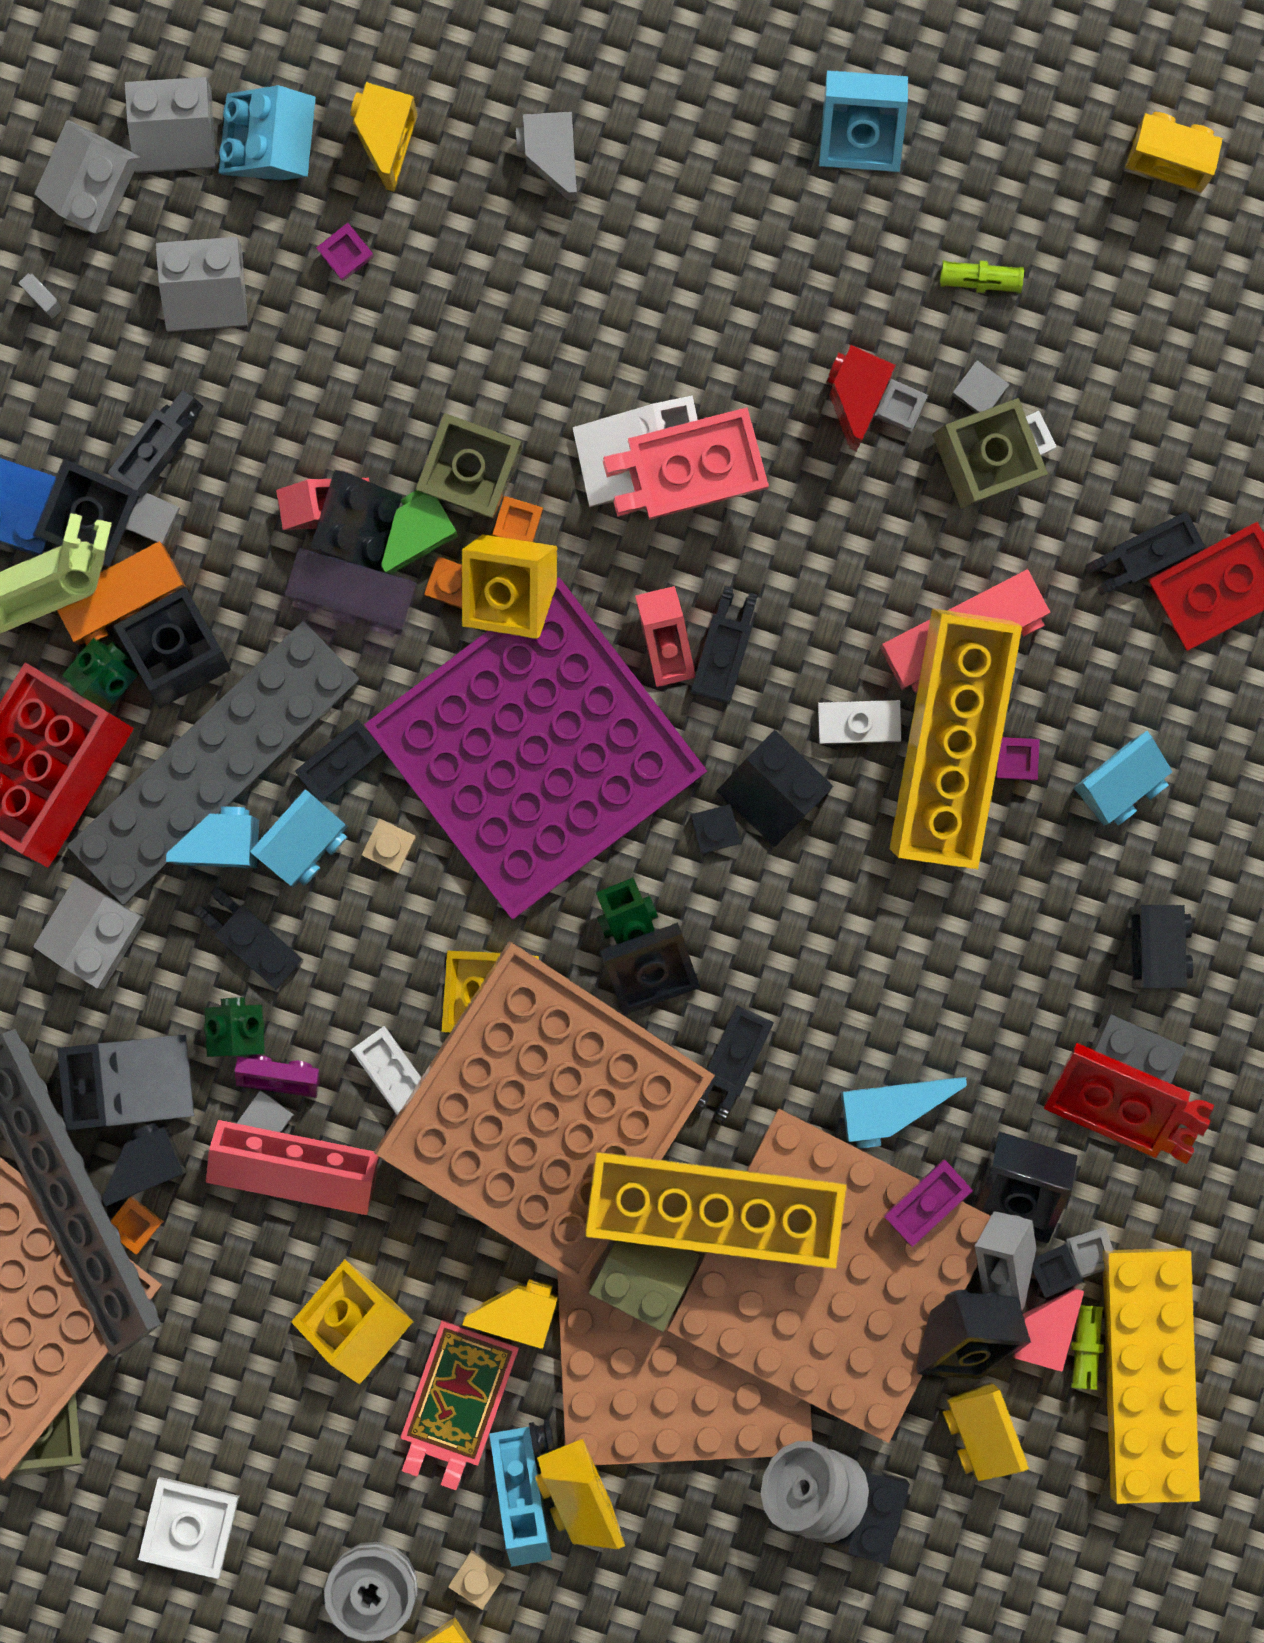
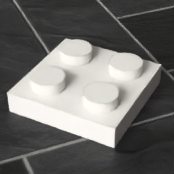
(188, 1527)

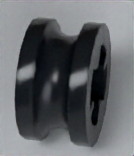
(541, 1438)

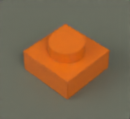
(517, 520)
(445, 583)
(135, 1224)

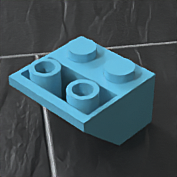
(267, 133)

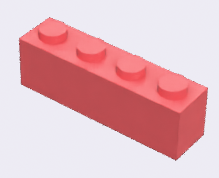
(1012, 600)
(292, 1167)

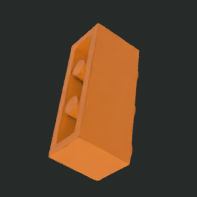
(122, 593)

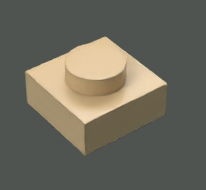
(389, 845)
(476, 1579)

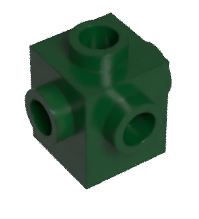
(101, 673)
(625, 920)
(234, 1028)

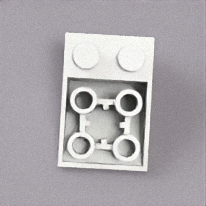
(611, 437)

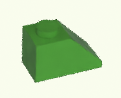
(416, 531)

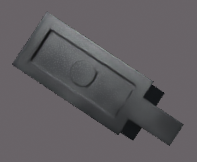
(156, 443)

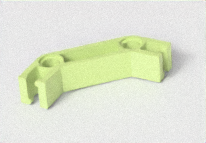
(53, 577)

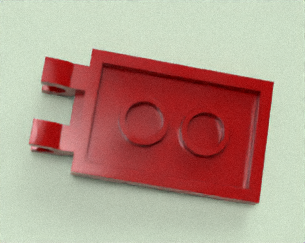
(1214, 587)
(1127, 1105)

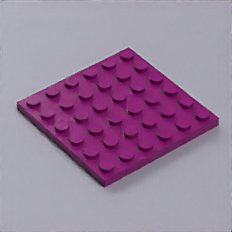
(536, 752)

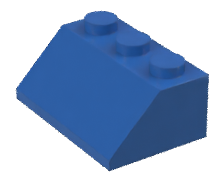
(21, 503)

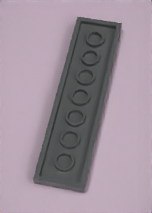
(214, 761)
(70, 1203)

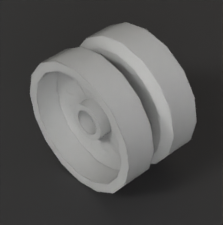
(814, 1492)
(365, 1615)

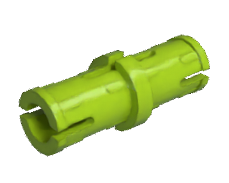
(981, 276)
(1087, 1347)

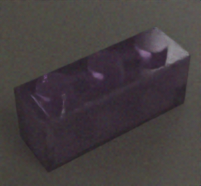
(351, 592)

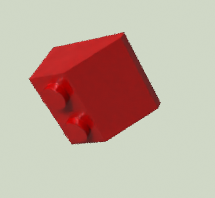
(857, 390)

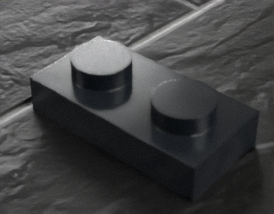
(339, 761)

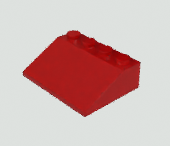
(50, 761)

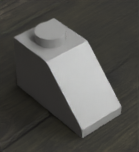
(550, 149)
(1006, 1256)

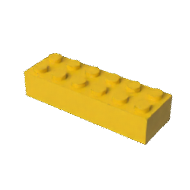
(955, 738)
(715, 1210)
(1151, 1376)

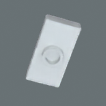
(859, 722)
(388, 1067)

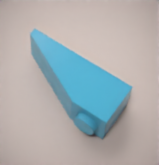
(888, 1109)
(520, 1497)

